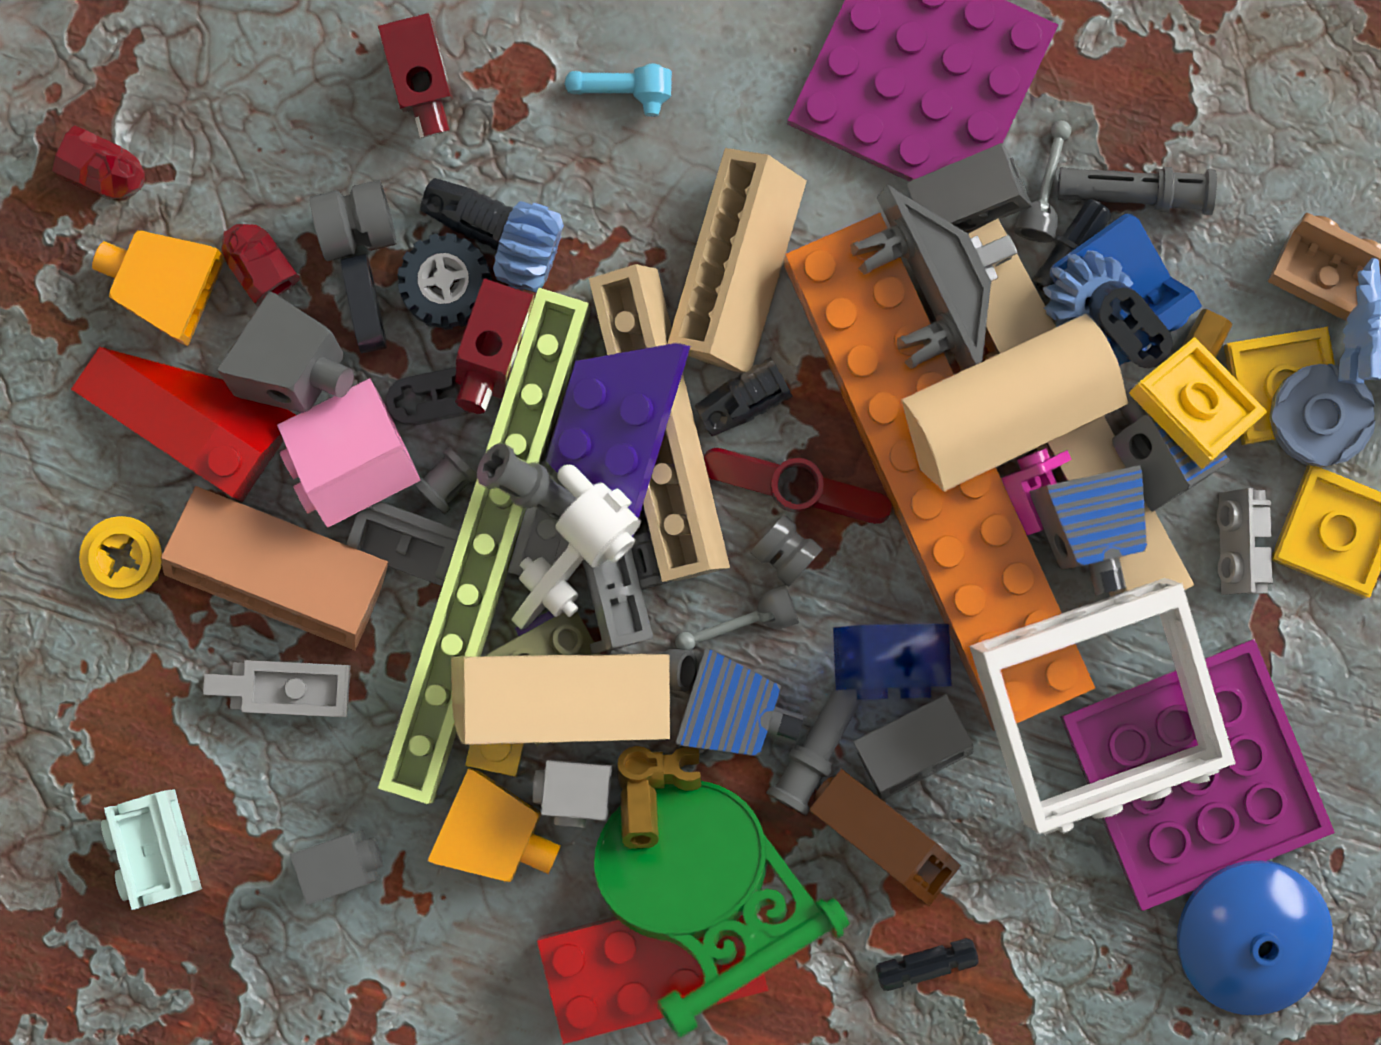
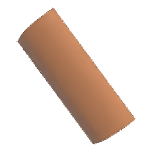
(274, 567)

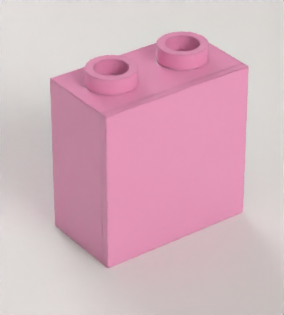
(346, 454)

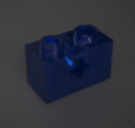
(892, 658)

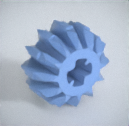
(528, 246)
(1077, 283)

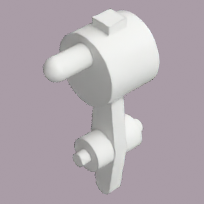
(596, 529)

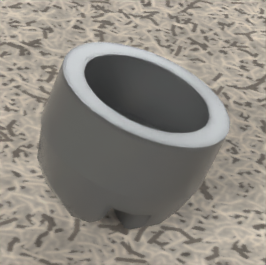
(681, 669)

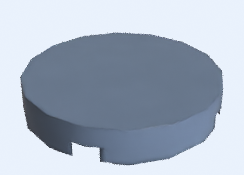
(1306, 416)

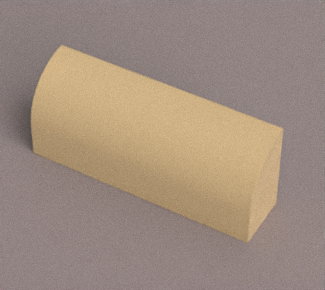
(737, 259)
(1014, 402)
(560, 698)

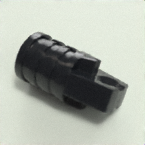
(466, 211)
(743, 398)

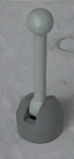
(1041, 220)
(773, 609)

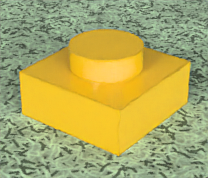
(497, 758)

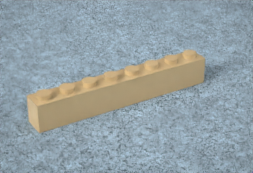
(1019, 315)

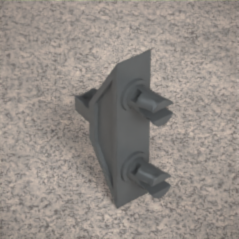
(950, 270)

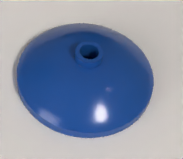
(1234, 916)

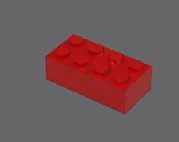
(612, 977)

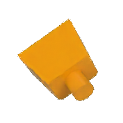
(162, 280)
(491, 832)

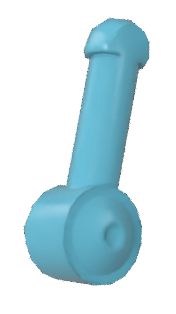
(648, 84)

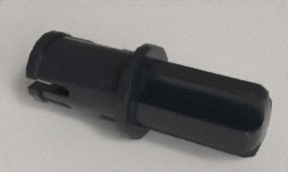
(1086, 224)

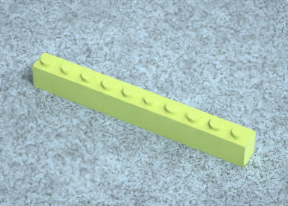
(484, 547)

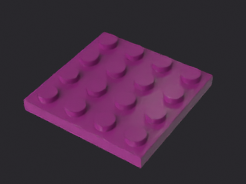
(921, 80)
(1242, 814)

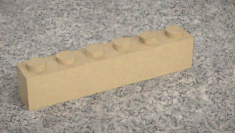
(679, 492)

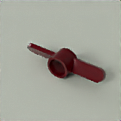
(764, 476)

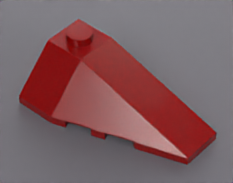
(187, 417)

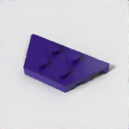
(618, 417)

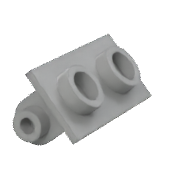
(1241, 519)

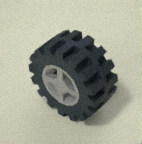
(439, 264)

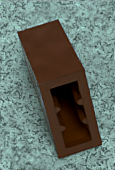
(884, 836)

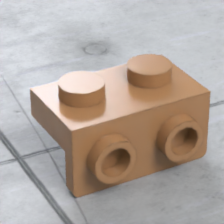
(1323, 264)

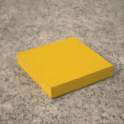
(1267, 361)
(1197, 402)
(1333, 532)

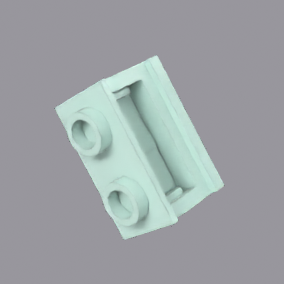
(150, 849)

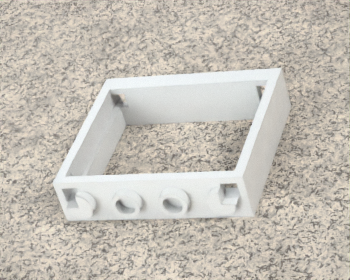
(1145, 781)

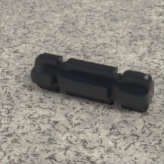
(927, 964)

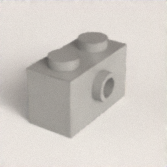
(573, 791)

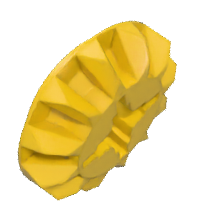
(98, 565)

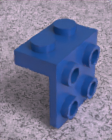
(1131, 246)

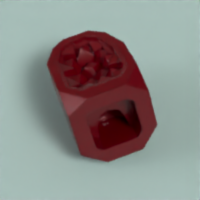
(98, 165)
(257, 261)

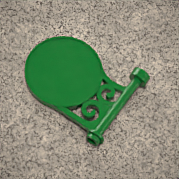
(699, 884)

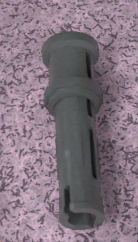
(1162, 189)
(524, 482)
(811, 759)

